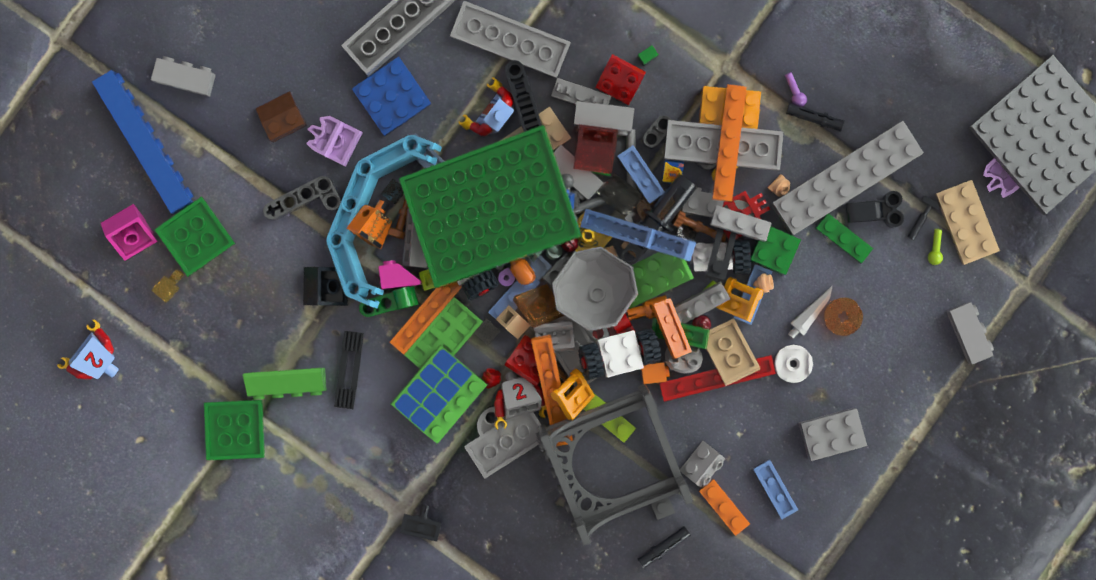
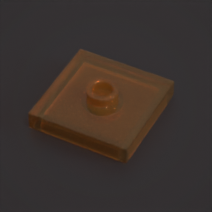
(538, 305)

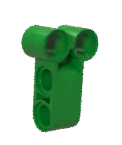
(400, 299)

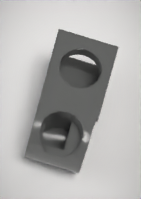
(555, 270)

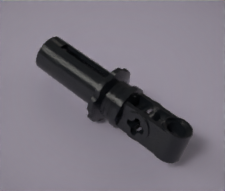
(651, 219)

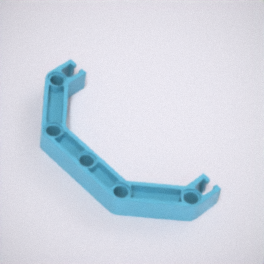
(360, 191)

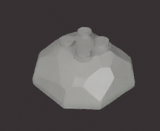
(595, 288)

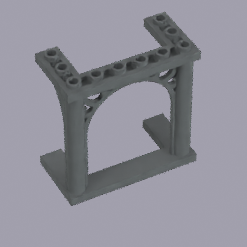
(588, 520)

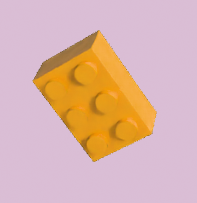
(713, 104)

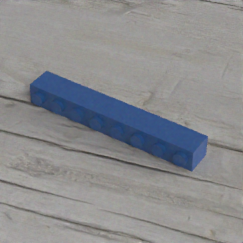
(142, 141)

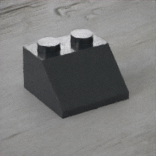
(323, 287)

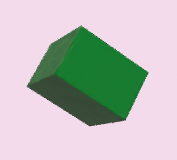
(647, 55)

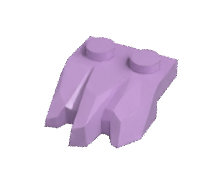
(334, 139)
(1000, 179)

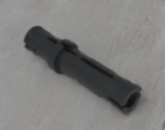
(821, 119)
(665, 546)

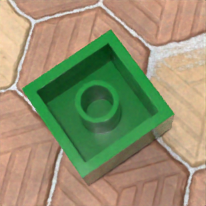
(776, 252)

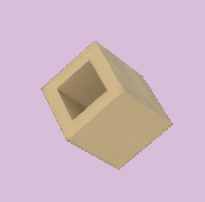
(513, 322)

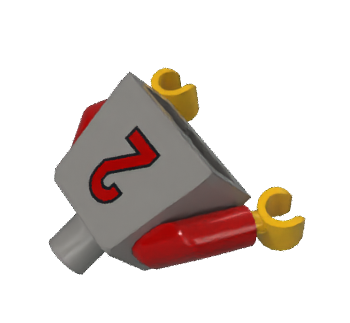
(517, 398)

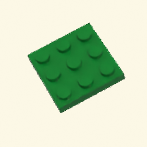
(195, 236)
(234, 430)

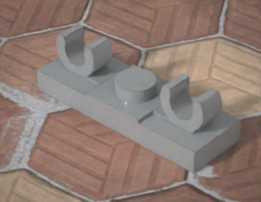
(573, 92)
(701, 302)

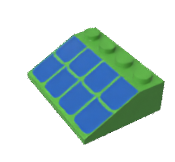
(438, 394)

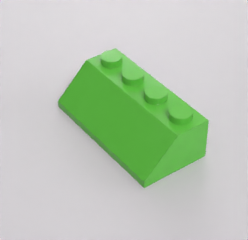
(284, 382)

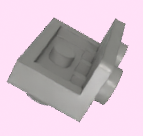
(701, 203)
(561, 334)
(702, 464)

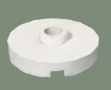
(803, 363)

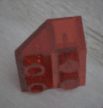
(595, 149)

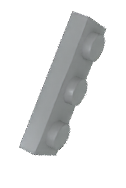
(740, 223)

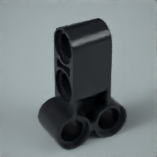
(875, 210)

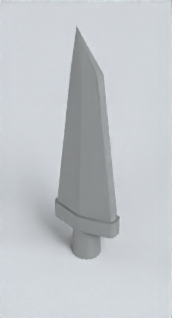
(807, 317)

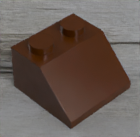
(280, 117)

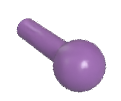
(798, 97)

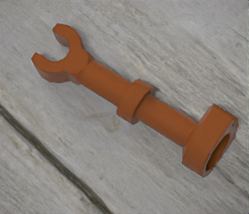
(696, 225)
(398, 231)

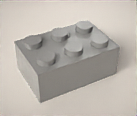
(832, 434)

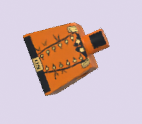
(371, 224)

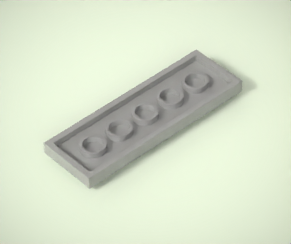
(510, 39)
(701, 142)

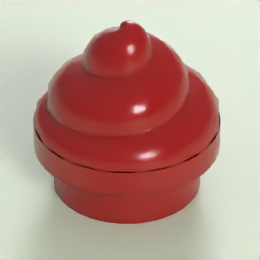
(491, 377)

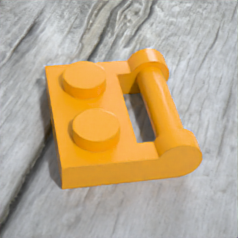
(737, 305)
(577, 398)

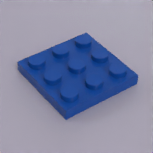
(391, 96)

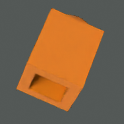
(655, 373)

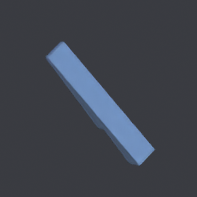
(638, 234)

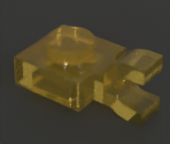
(167, 287)

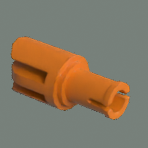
(522, 271)
(645, 309)

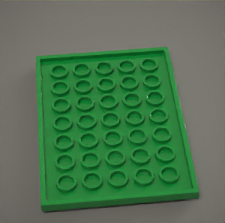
(490, 207)

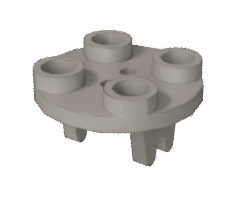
(691, 362)

